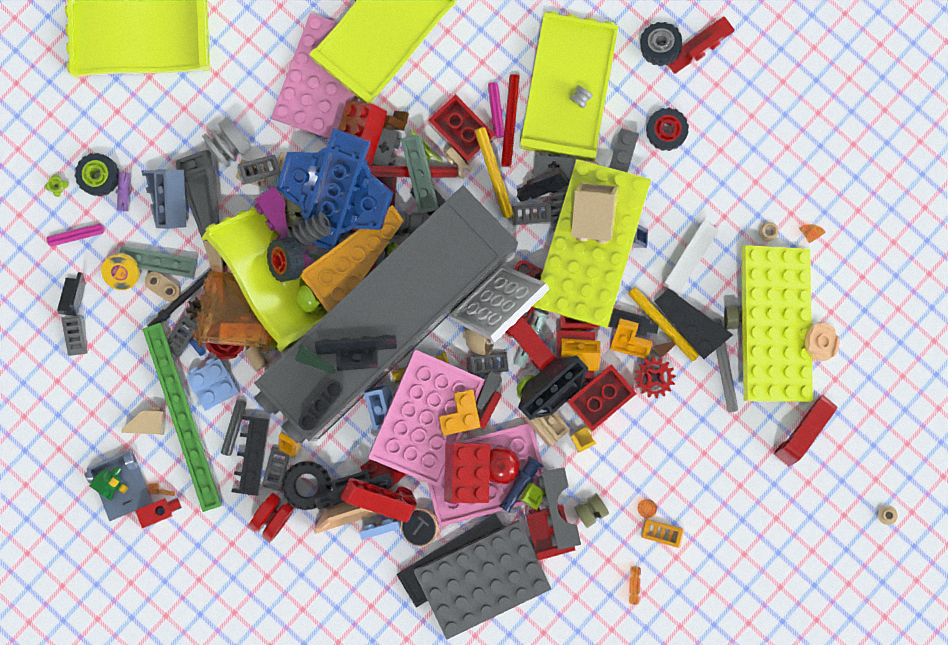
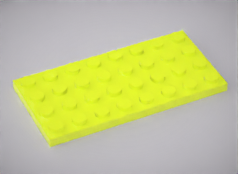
(588, 274)
(775, 324)

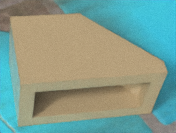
(147, 422)

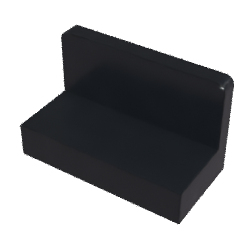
(71, 295)

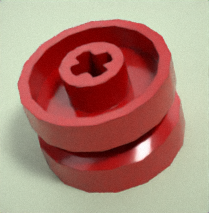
(272, 518)

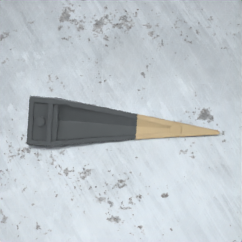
(202, 197)

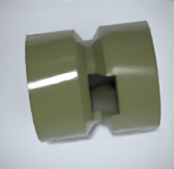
(293, 214)
(732, 316)
(591, 510)

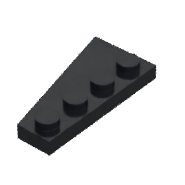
(697, 328)

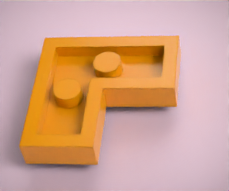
(626, 342)
(465, 416)

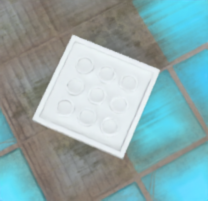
(499, 302)

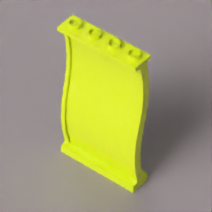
(137, 36)
(377, 42)
(567, 56)
(244, 247)

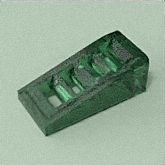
(309, 358)

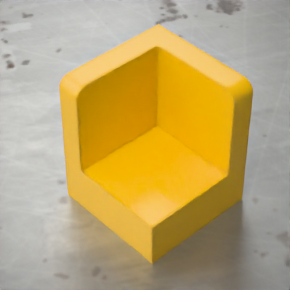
(582, 439)

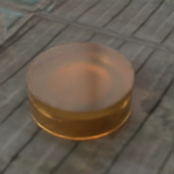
(647, 508)

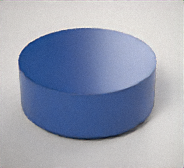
(201, 351)

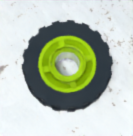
(85, 174)

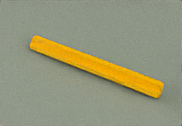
(494, 172)
(663, 324)

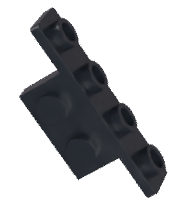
(356, 352)
(333, 497)

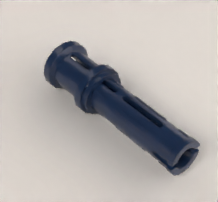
(525, 476)

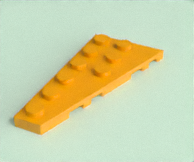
(349, 262)

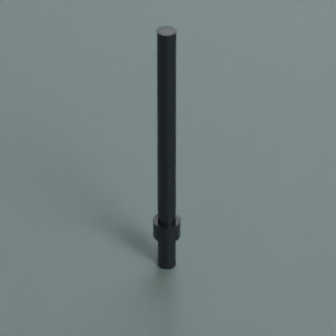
(164, 314)

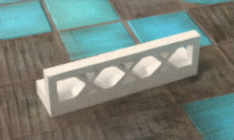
(690, 257)

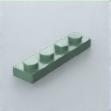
(419, 173)
(162, 262)

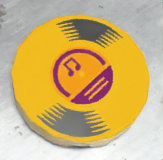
(120, 271)

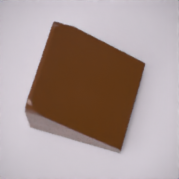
(662, 349)

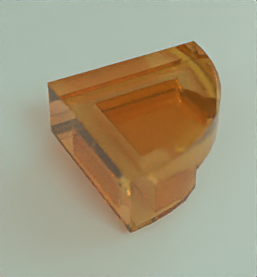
(811, 232)

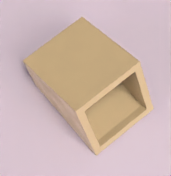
(594, 212)

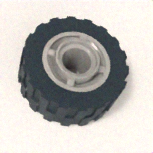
(659, 33)

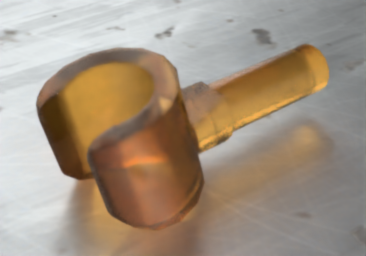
(153, 488)

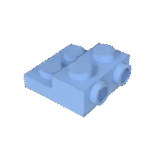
(212, 383)

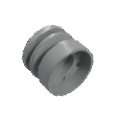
(226, 142)

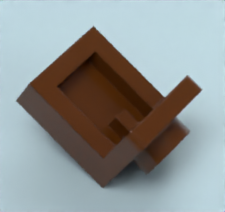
(397, 121)

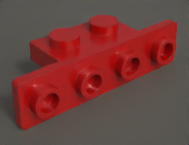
(703, 42)

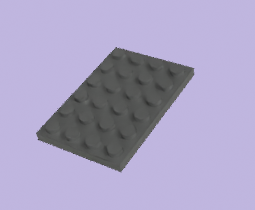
(482, 579)

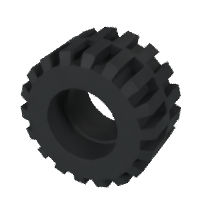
(294, 473)

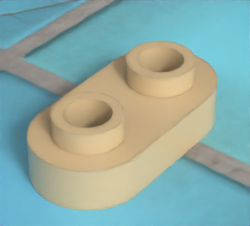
(162, 286)

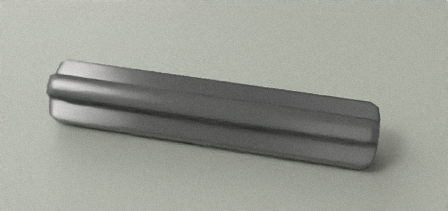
(233, 427)

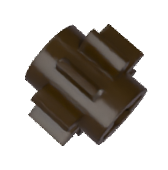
(193, 305)

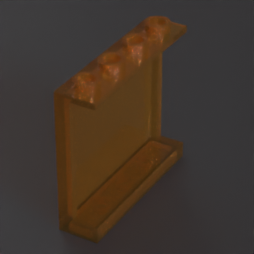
(227, 315)

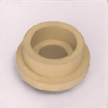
(773, 227)
(882, 512)

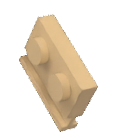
(549, 428)

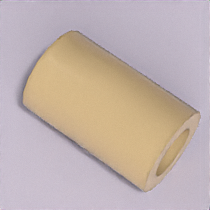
(256, 358)

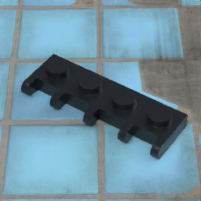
(253, 456)

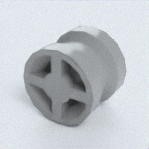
(580, 97)

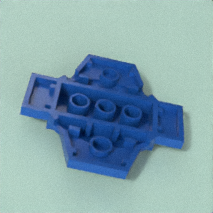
(338, 185)

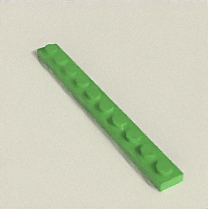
(182, 417)

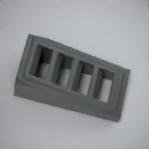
(253, 178)
(547, 220)
(180, 326)
(82, 334)
(471, 367)
(490, 386)
(273, 485)

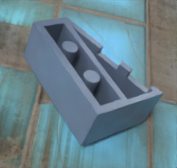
(167, 196)

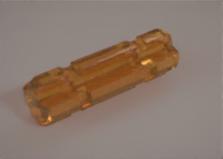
(634, 587)

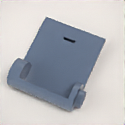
(131, 477)

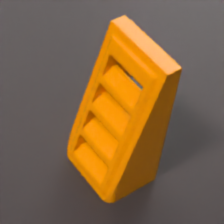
(288, 445)
(680, 532)

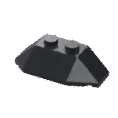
(552, 387)

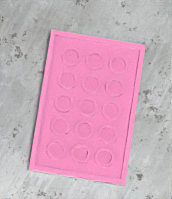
(309, 94)
(411, 429)
(523, 443)

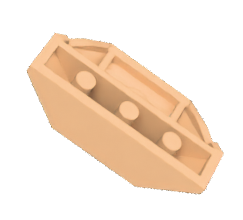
(341, 515)

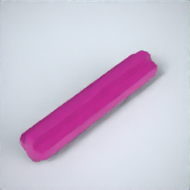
(496, 109)
(75, 234)

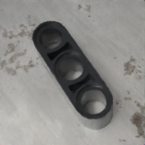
(311, 408)

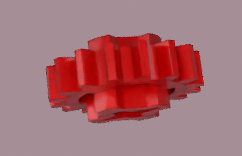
(644, 369)

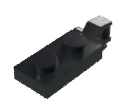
(542, 185)
(644, 323)

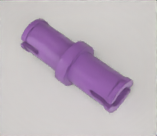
(123, 191)

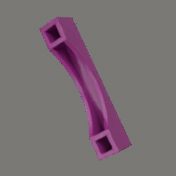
(273, 209)

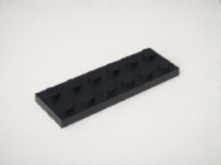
(407, 575)

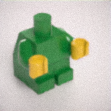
(107, 483)

